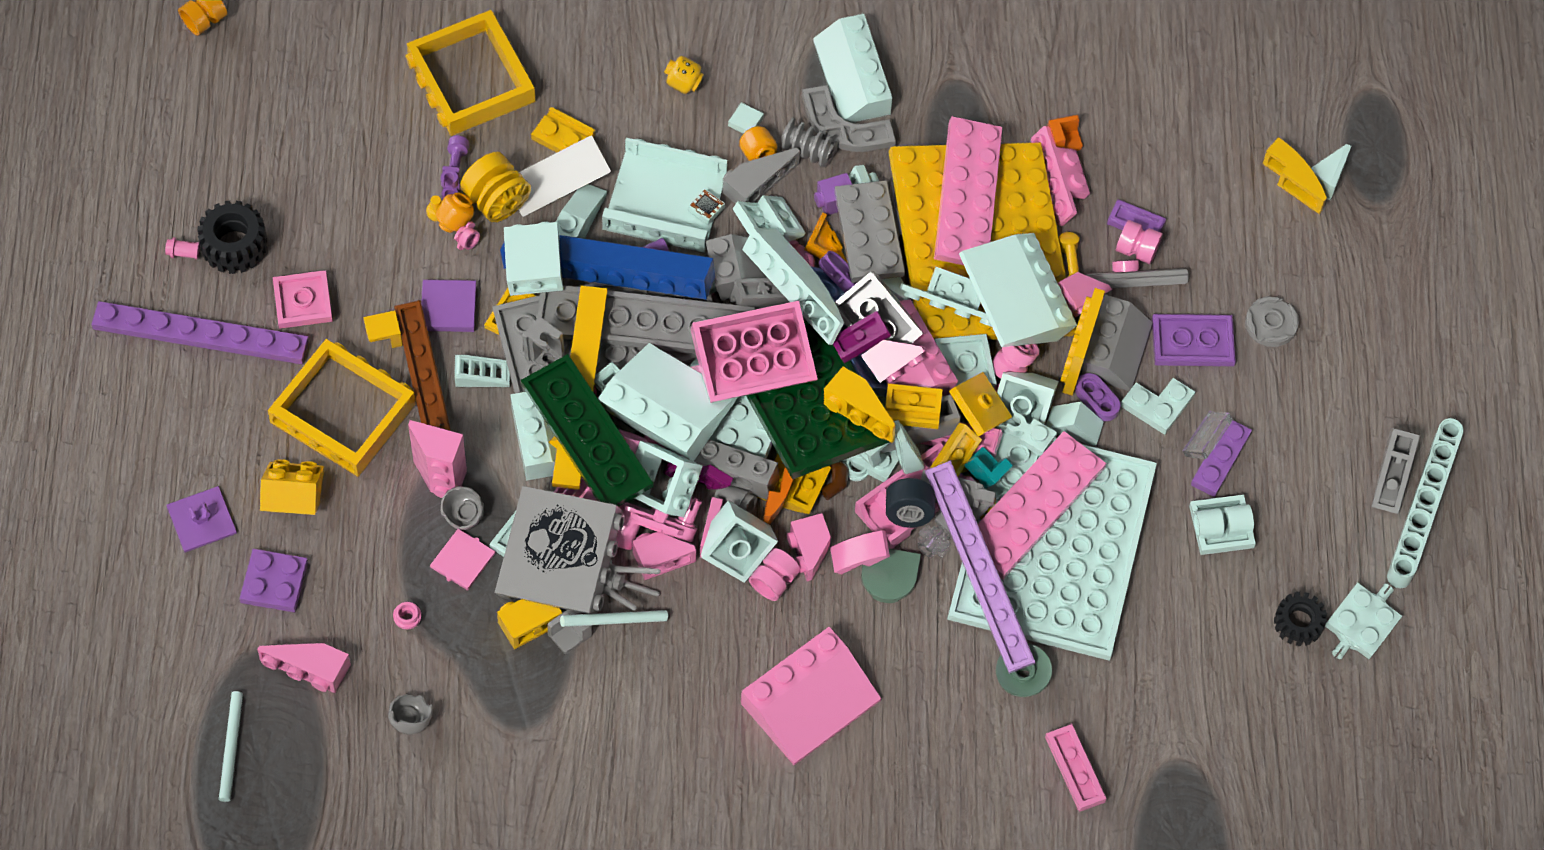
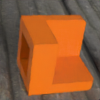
(1066, 132)

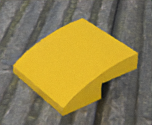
(803, 489)

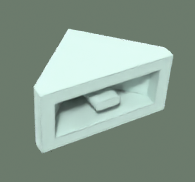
(1076, 421)

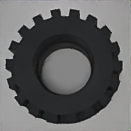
(237, 254)

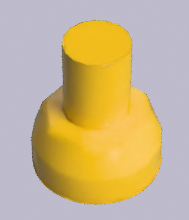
(432, 207)

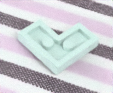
(1158, 411)

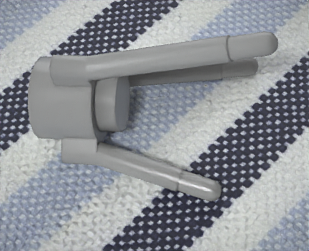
(617, 582)

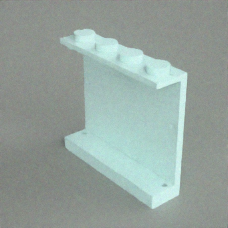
(655, 194)

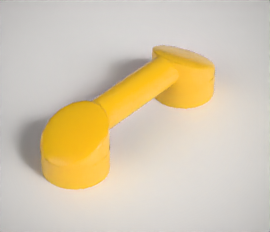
(1069, 244)

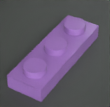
(1221, 459)

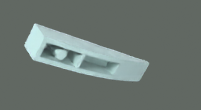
(795, 280)

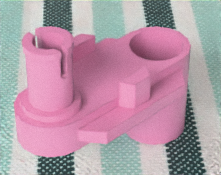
(658, 521)

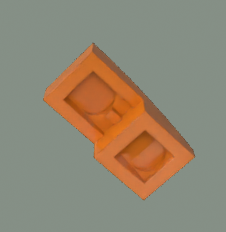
(776, 500)

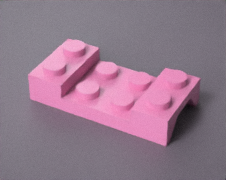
(872, 506)

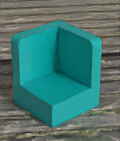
(986, 467)

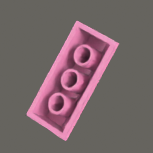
(934, 369)

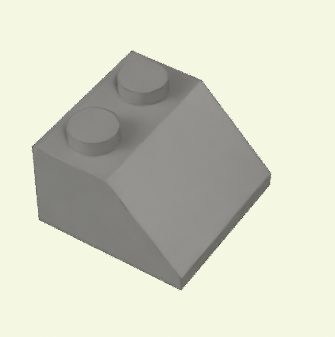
(731, 263)

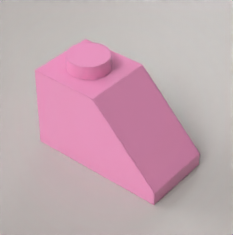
(662, 553)

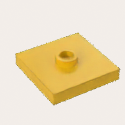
(980, 404)

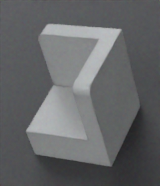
(568, 637)

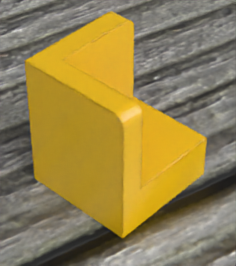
(383, 327)

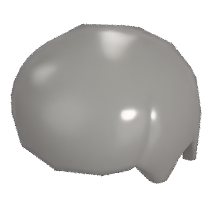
(462, 508)
(410, 714)

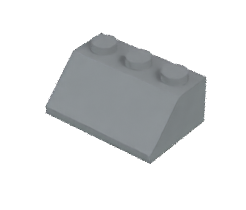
(1117, 343)

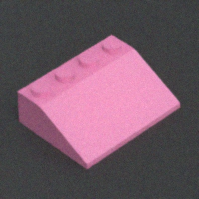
(753, 351)
(810, 696)

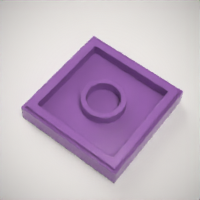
(449, 305)

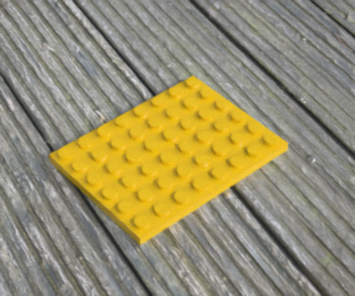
(1020, 207)

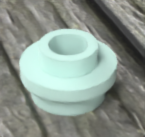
(856, 476)

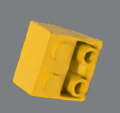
(291, 487)

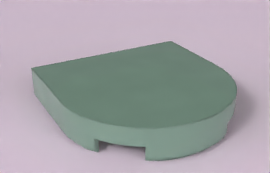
(891, 577)

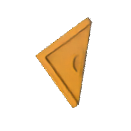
(823, 240)

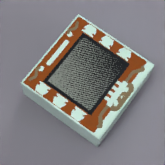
(706, 207)

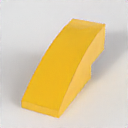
(1295, 175)

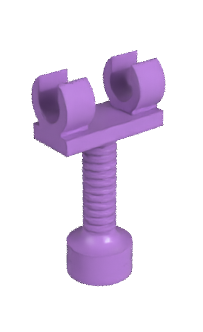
(450, 178)

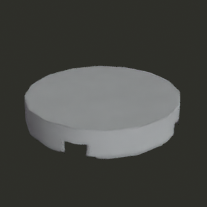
(1271, 321)

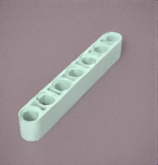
(1423, 513)

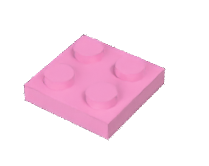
(302, 299)

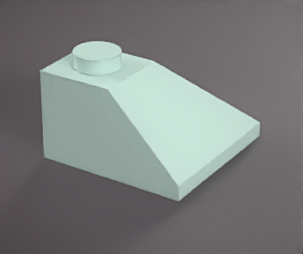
(1027, 395)

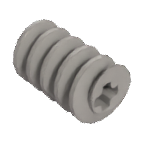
(809, 144)

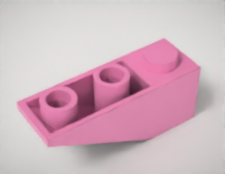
(315, 663)

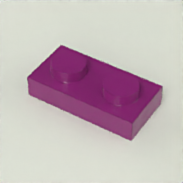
(861, 336)

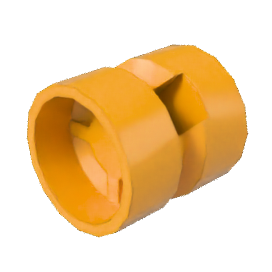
(200, 13)

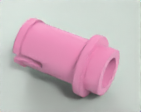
(182, 248)

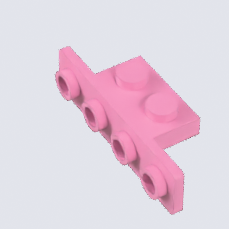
(1063, 174)

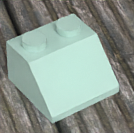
(737, 541)

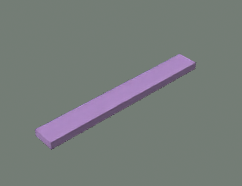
(980, 567)

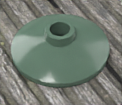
(1034, 683)

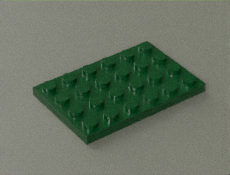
(803, 427)

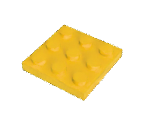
(1081, 341)

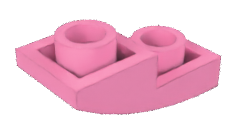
(860, 550)

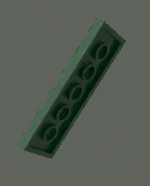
(586, 432)

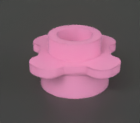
(467, 236)

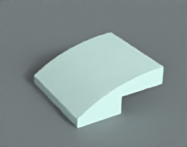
(769, 213)

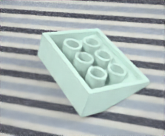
(1018, 291)
(664, 402)

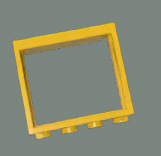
(487, 110)
(320, 441)

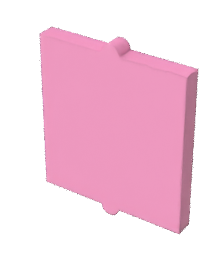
(462, 559)

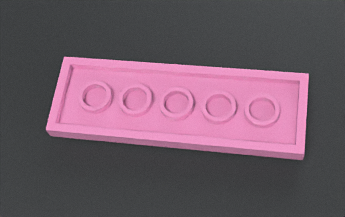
(967, 188)
(1038, 501)

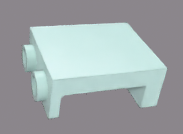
(533, 258)

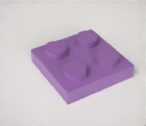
(273, 580)

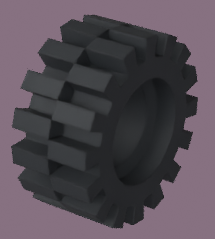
(1294, 632)

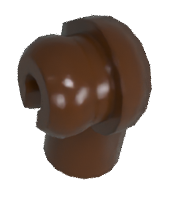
(839, 480)

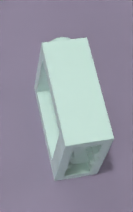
(685, 477)

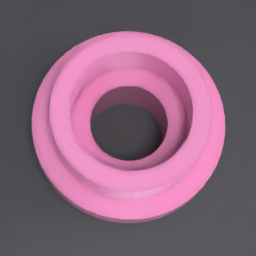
(407, 608)

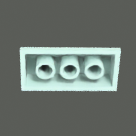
(853, 70)

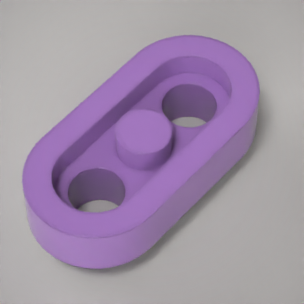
(1098, 398)

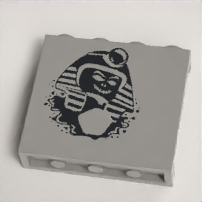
(560, 550)

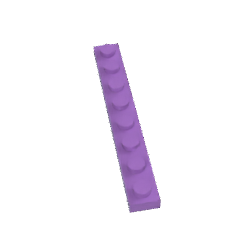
(200, 332)

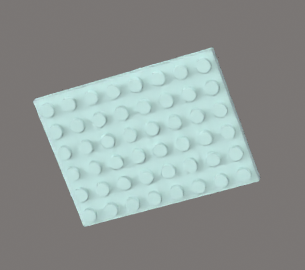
(1078, 573)

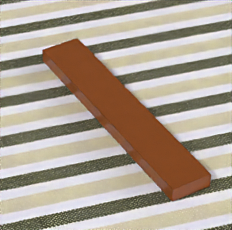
(421, 365)

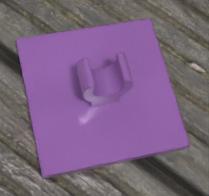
(201, 519)

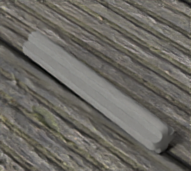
(1143, 278)

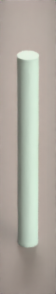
(613, 618)
(230, 746)

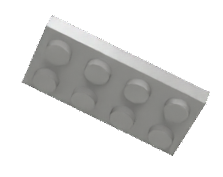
(869, 230)

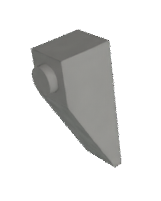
(758, 176)
(1395, 470)

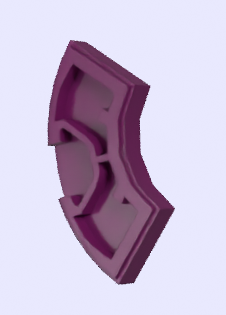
(709, 476)

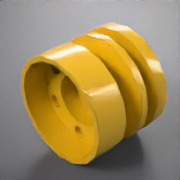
(495, 186)

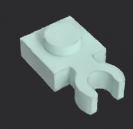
(1034, 436)

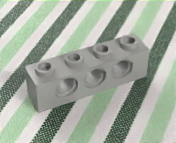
(748, 470)

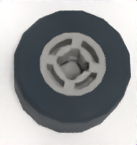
(910, 502)

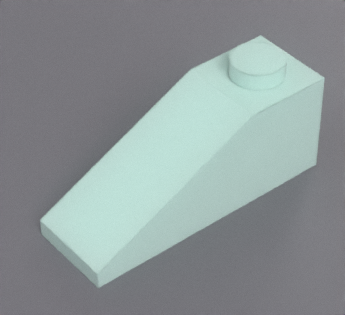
(580, 211)

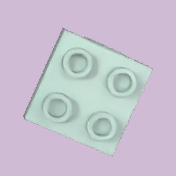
(1223, 524)

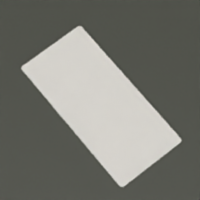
(563, 174)

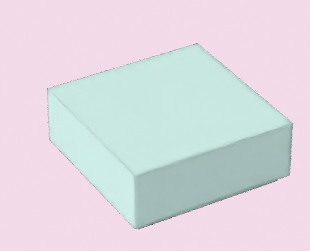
(745, 118)

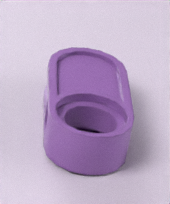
(837, 270)

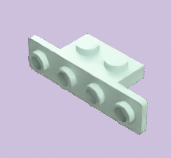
(950, 290)

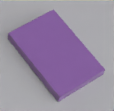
(1193, 340)

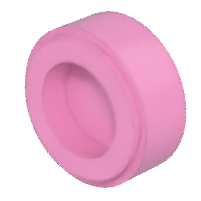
(1125, 266)

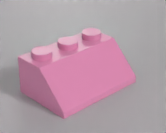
(438, 456)

